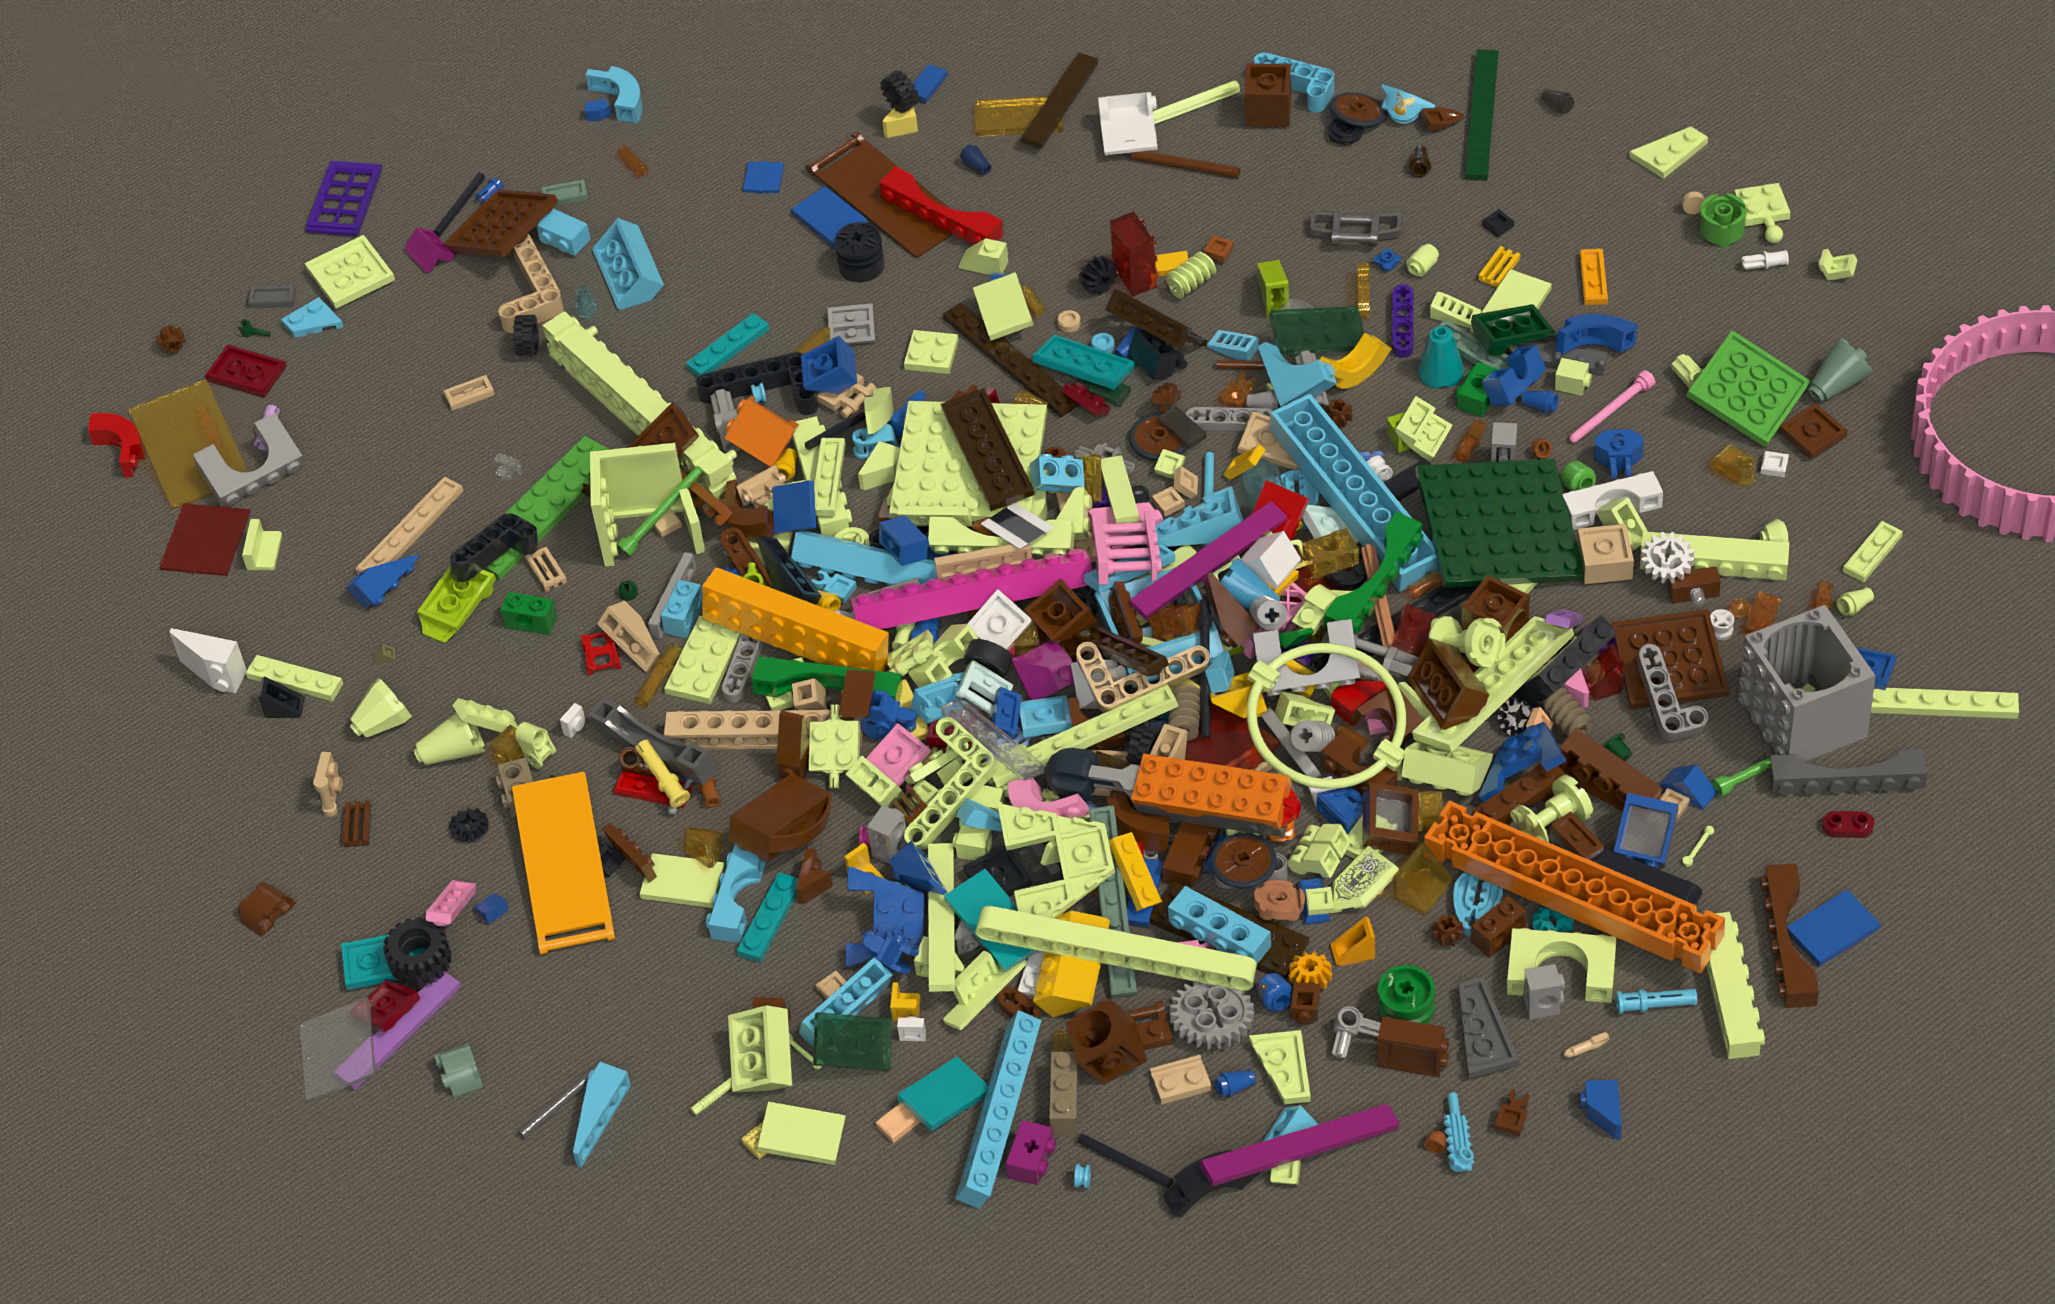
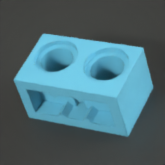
(1058, 479)
(682, 609)

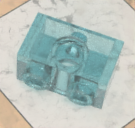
(1256, 477)

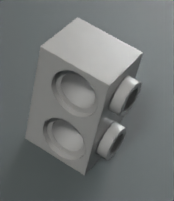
(886, 833)

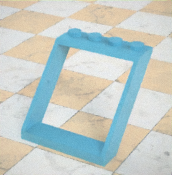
(1167, 648)

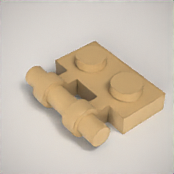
(835, 400)

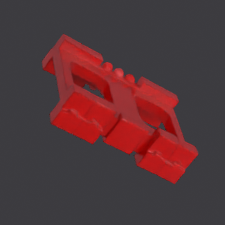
(592, 652)

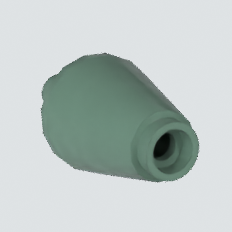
(1839, 371)

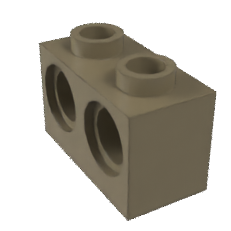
(512, 774)

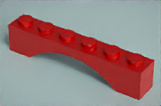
(901, 189)

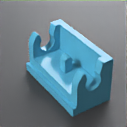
(930, 698)

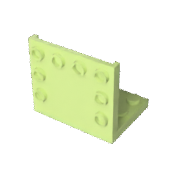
(630, 485)

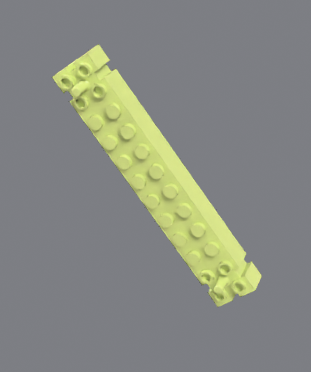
(629, 396)

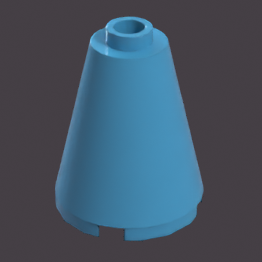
(1246, 585)

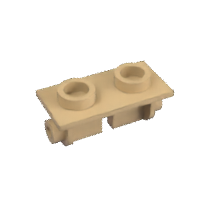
(756, 485)

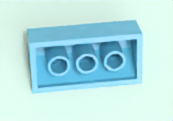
(627, 265)

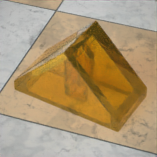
(704, 845)

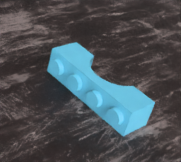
(728, 918)

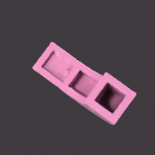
(1029, 795)

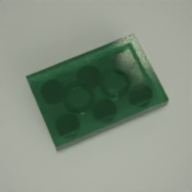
(852, 1042)

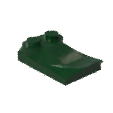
(1510, 327)

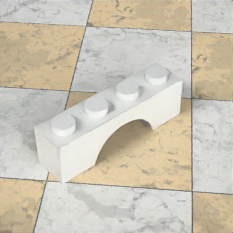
(1641, 489)

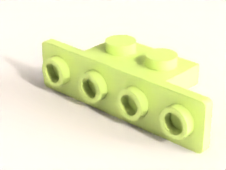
(977, 987)

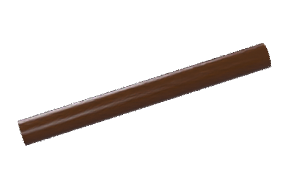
(1186, 163)

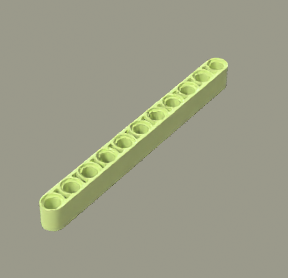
(1116, 948)

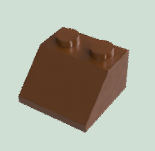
(1060, 612)

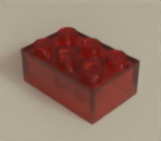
(1134, 253)

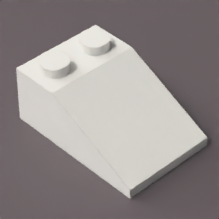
(211, 658)

